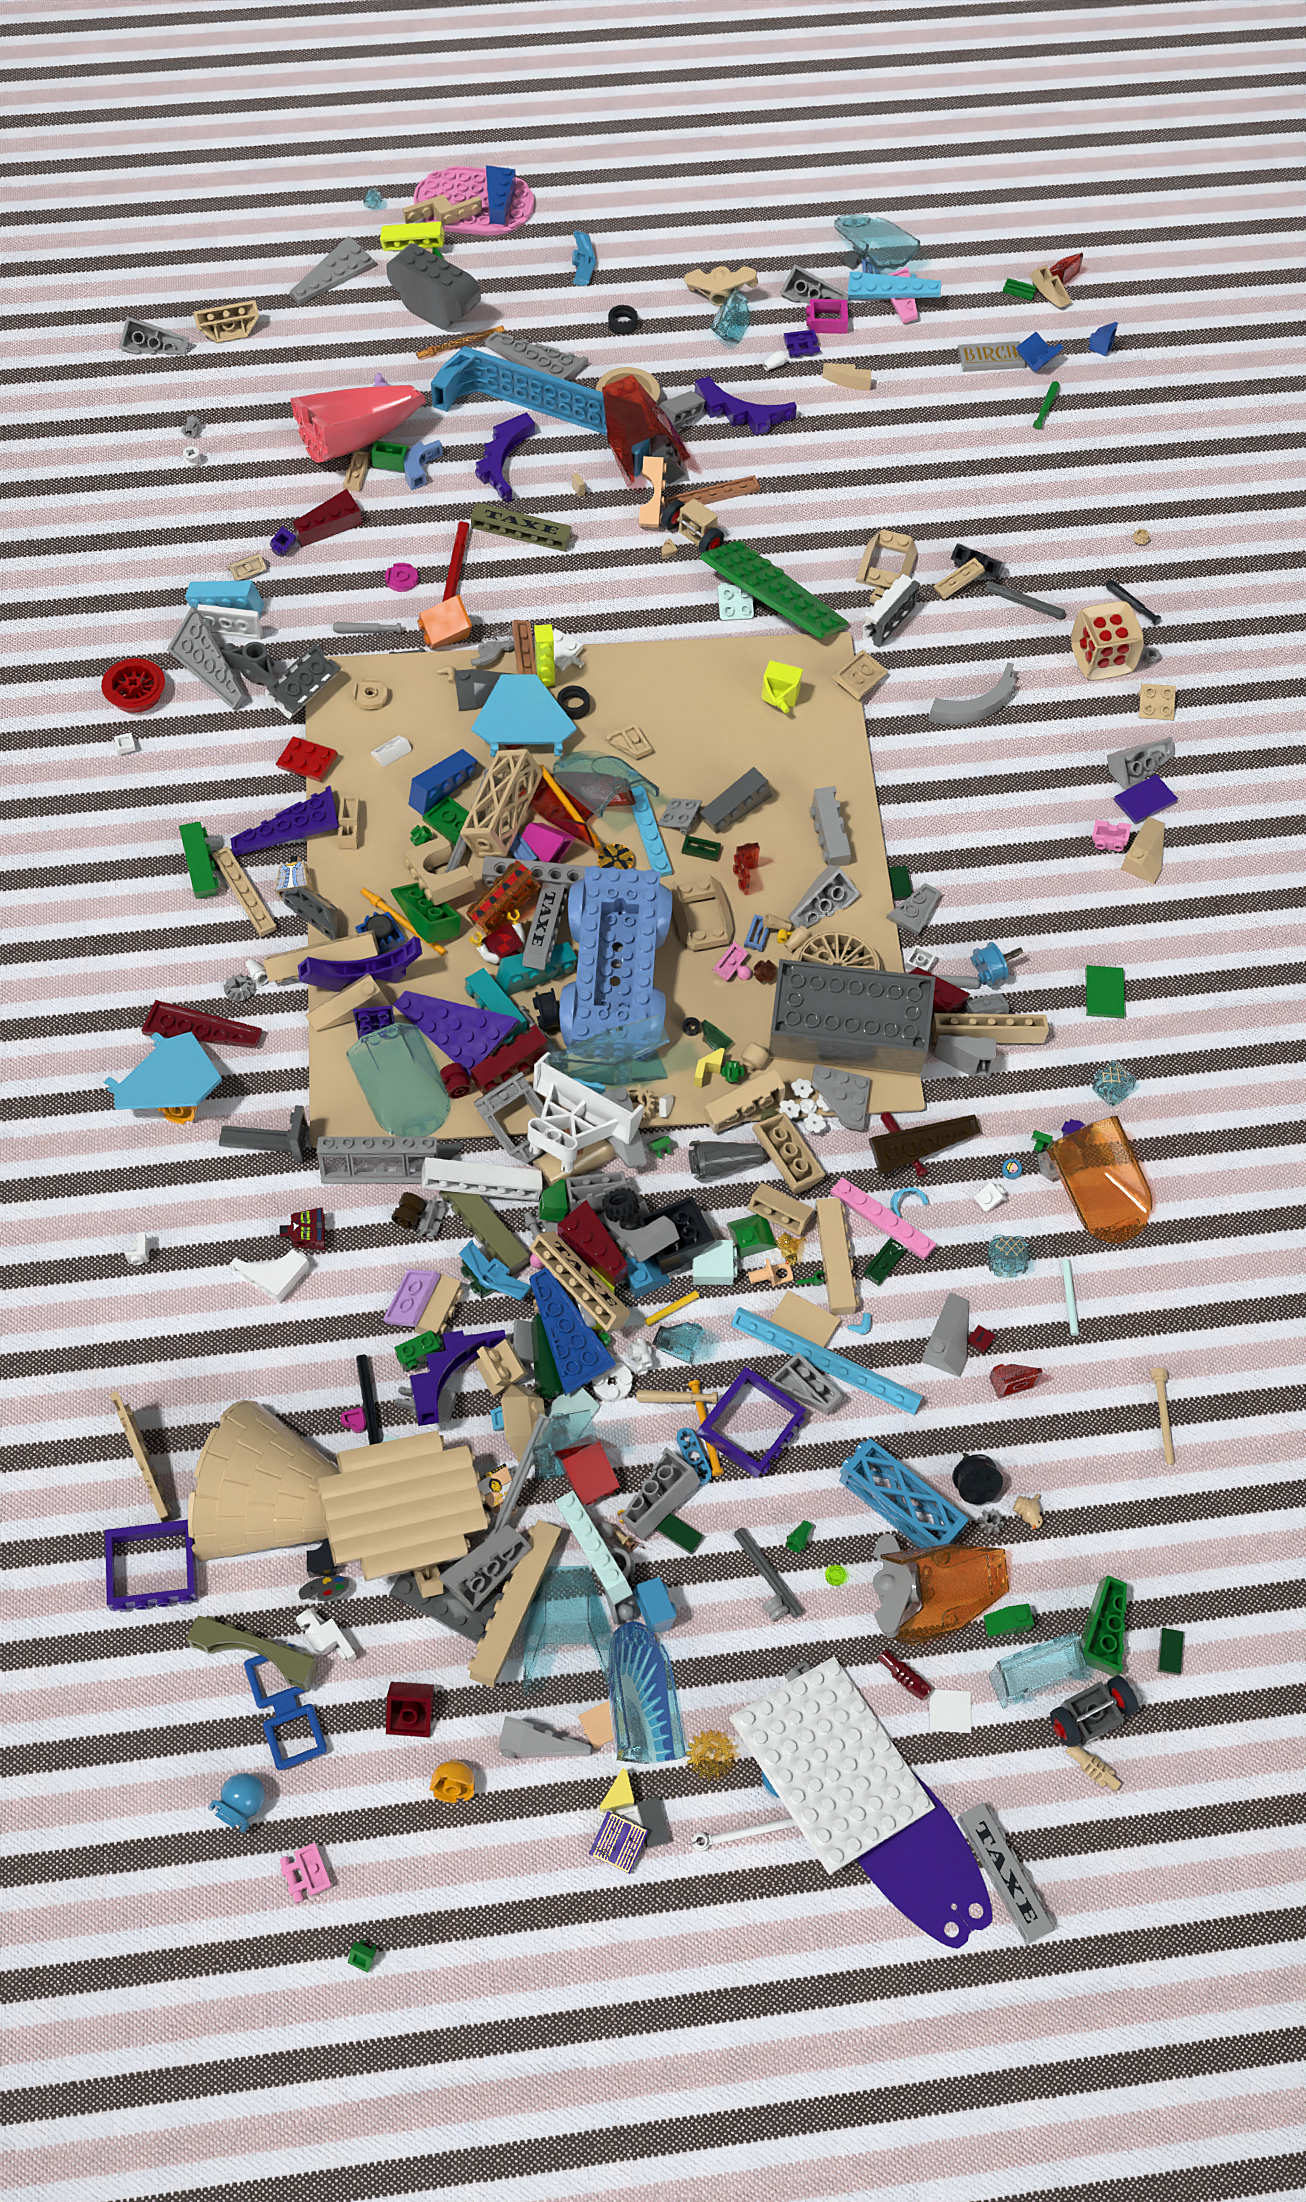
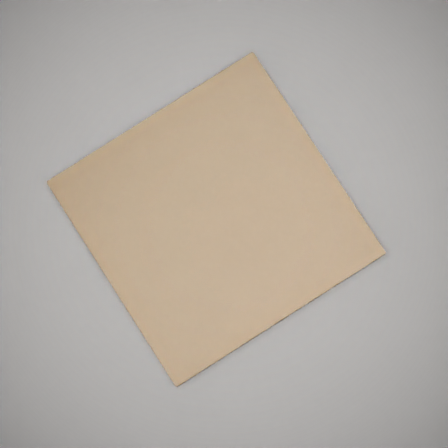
(705, 731)

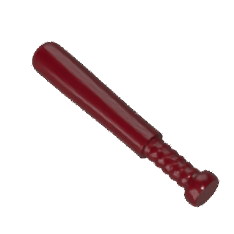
(892, 1126)

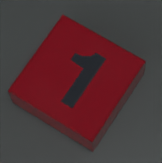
(981, 1338)

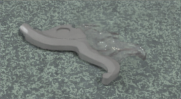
(493, 646)

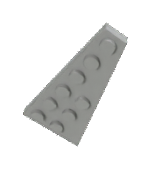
(339, 266)
(200, 654)

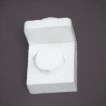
(141, 1251)

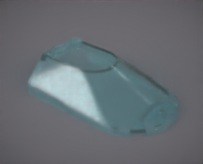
(877, 240)
(597, 778)
(400, 1080)

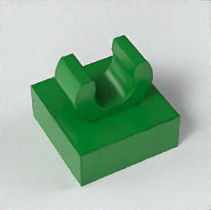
(1040, 1139)
(658, 1144)
(362, 1956)

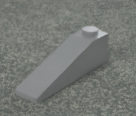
(826, 895)
(631, 1154)
(949, 1338)

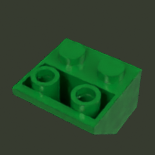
(389, 455)

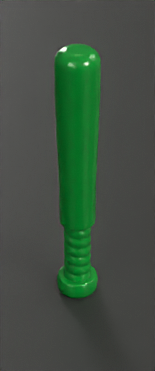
(1050, 396)

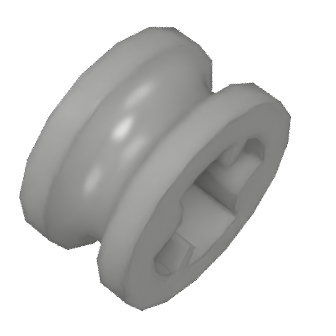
(1151, 660)

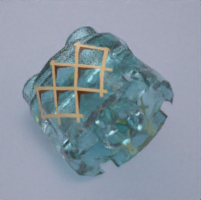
(1113, 1083)
(1007, 1256)

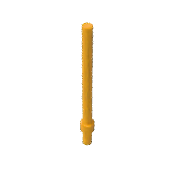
(377, 901)

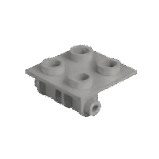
(681, 814)

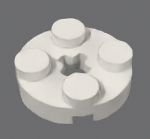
(613, 1392)

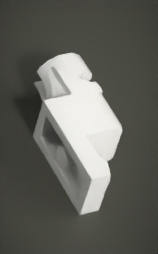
(324, 1635)

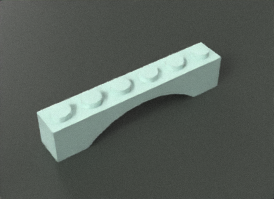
(594, 1547)

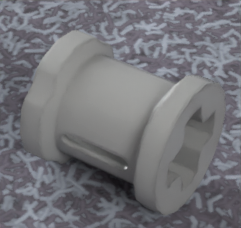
(191, 427)

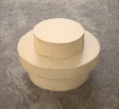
(1141, 536)

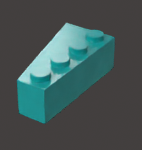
(514, 977)

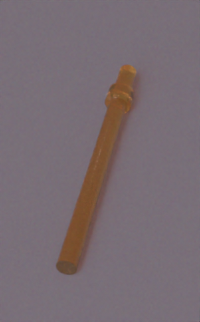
(431, 351)

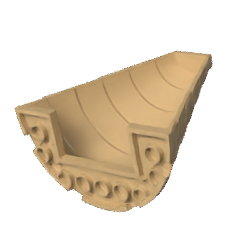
(255, 1486)

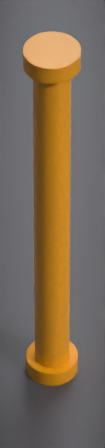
(717, 1470)

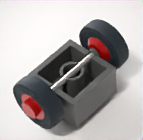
(1094, 1712)

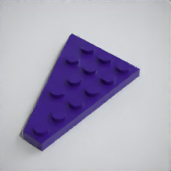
(457, 1029)

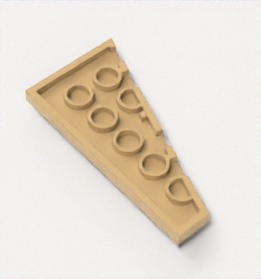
(141, 1455)

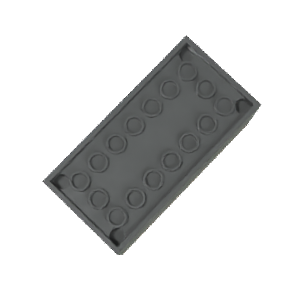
(851, 1017)

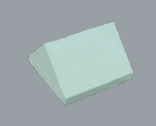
(574, 1402)

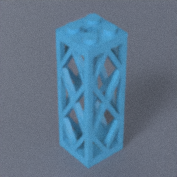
(910, 1487)

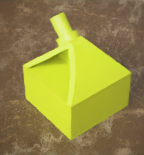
(781, 685)

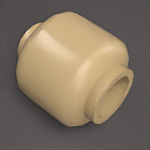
(754, 1055)

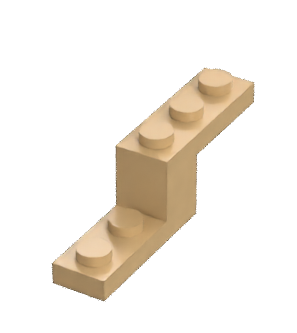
(442, 210)

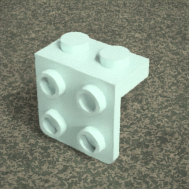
(734, 602)

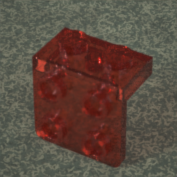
(745, 860)

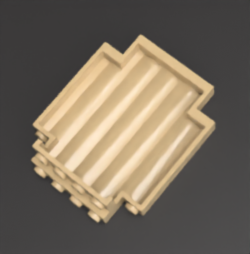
(402, 1505)

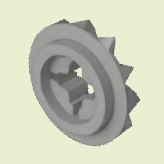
(234, 993)

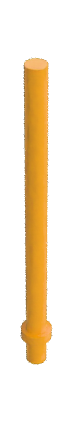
(567, 803)

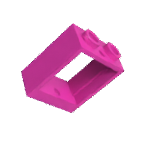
(827, 326)

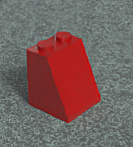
(588, 1472)

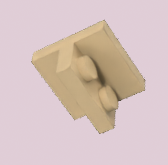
(500, 1366)

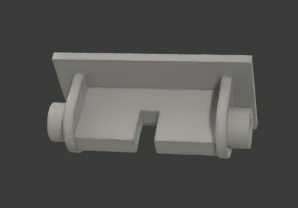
(433, 1211)

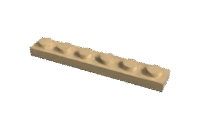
(244, 891)

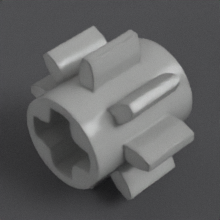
(990, 1527)

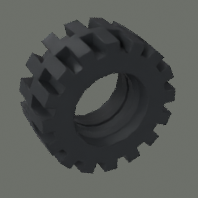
(620, 1205)

